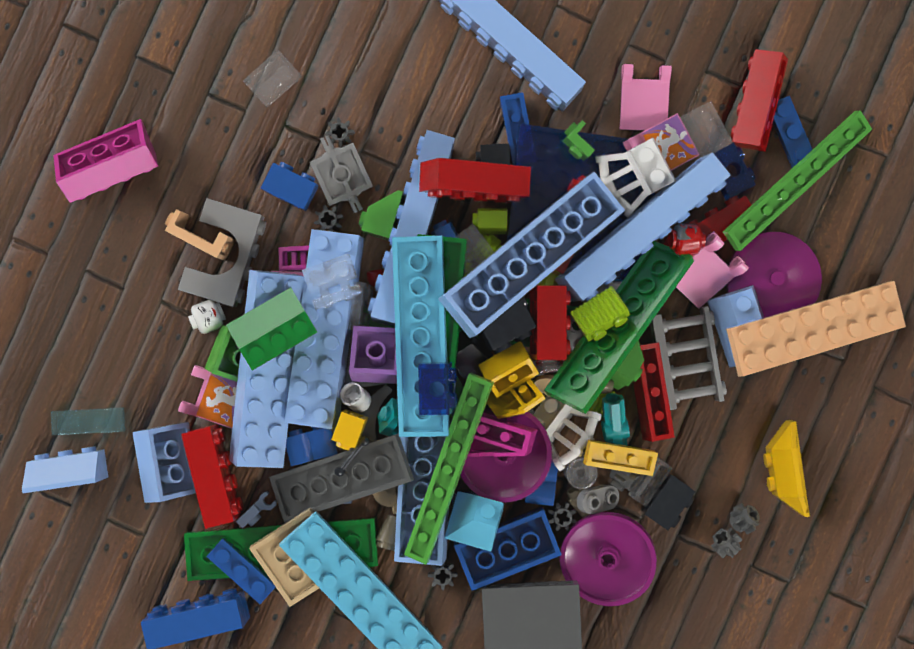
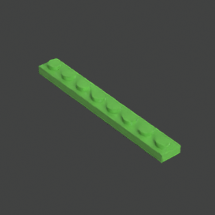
(797, 180)
(448, 468)

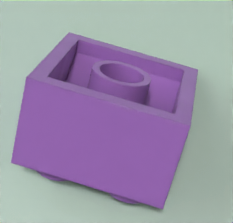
(373, 355)

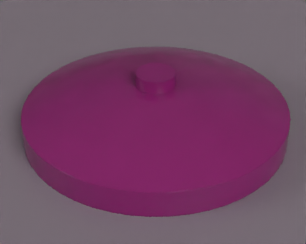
(781, 271)
(511, 476)
(609, 558)

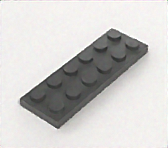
(315, 485)

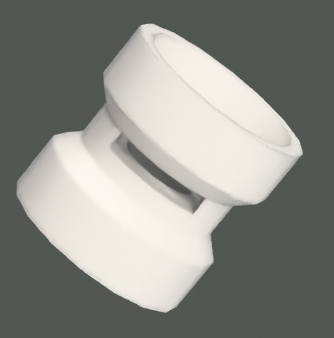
(355, 397)

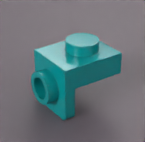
(389, 418)

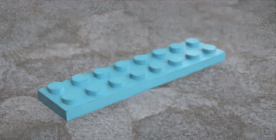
(418, 328)
(355, 587)

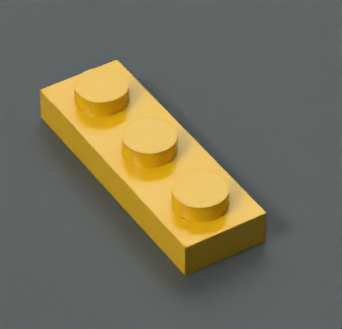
(620, 457)

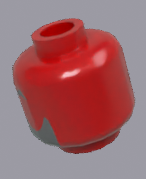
(686, 239)

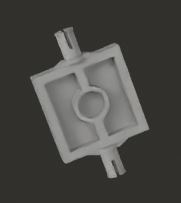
(341, 174)

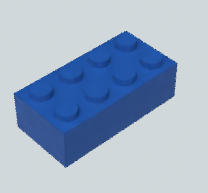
(517, 546)
(195, 619)

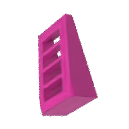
(283, 258)

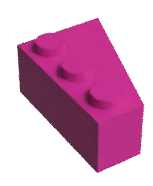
(501, 438)

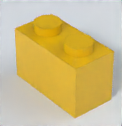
(509, 369)
(349, 429)

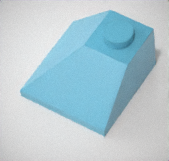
(474, 521)

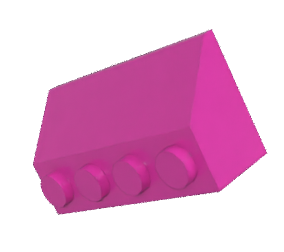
(104, 161)

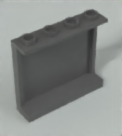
(532, 615)

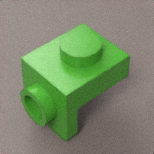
(578, 147)

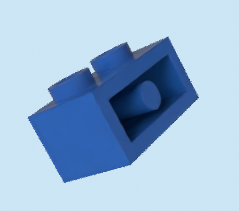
(290, 186)

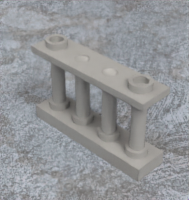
(659, 327)

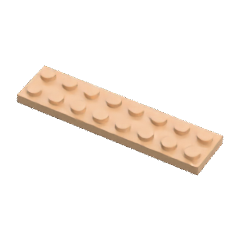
(815, 328)

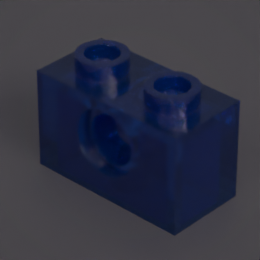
(745, 176)
(429, 401)

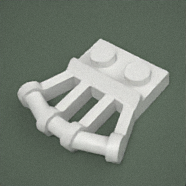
(648, 167)
(554, 417)

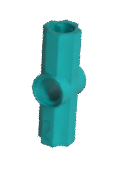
(615, 424)

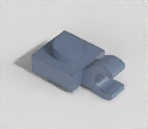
(251, 515)

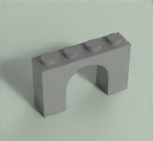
(246, 228)

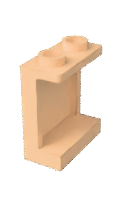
(176, 226)

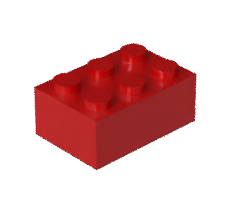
(550, 316)

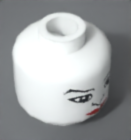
(207, 316)

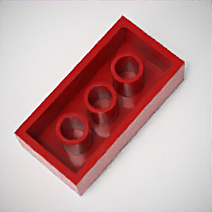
(474, 180)
(212, 475)

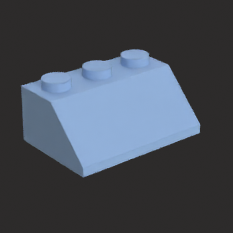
(734, 310)
(163, 463)
(65, 470)

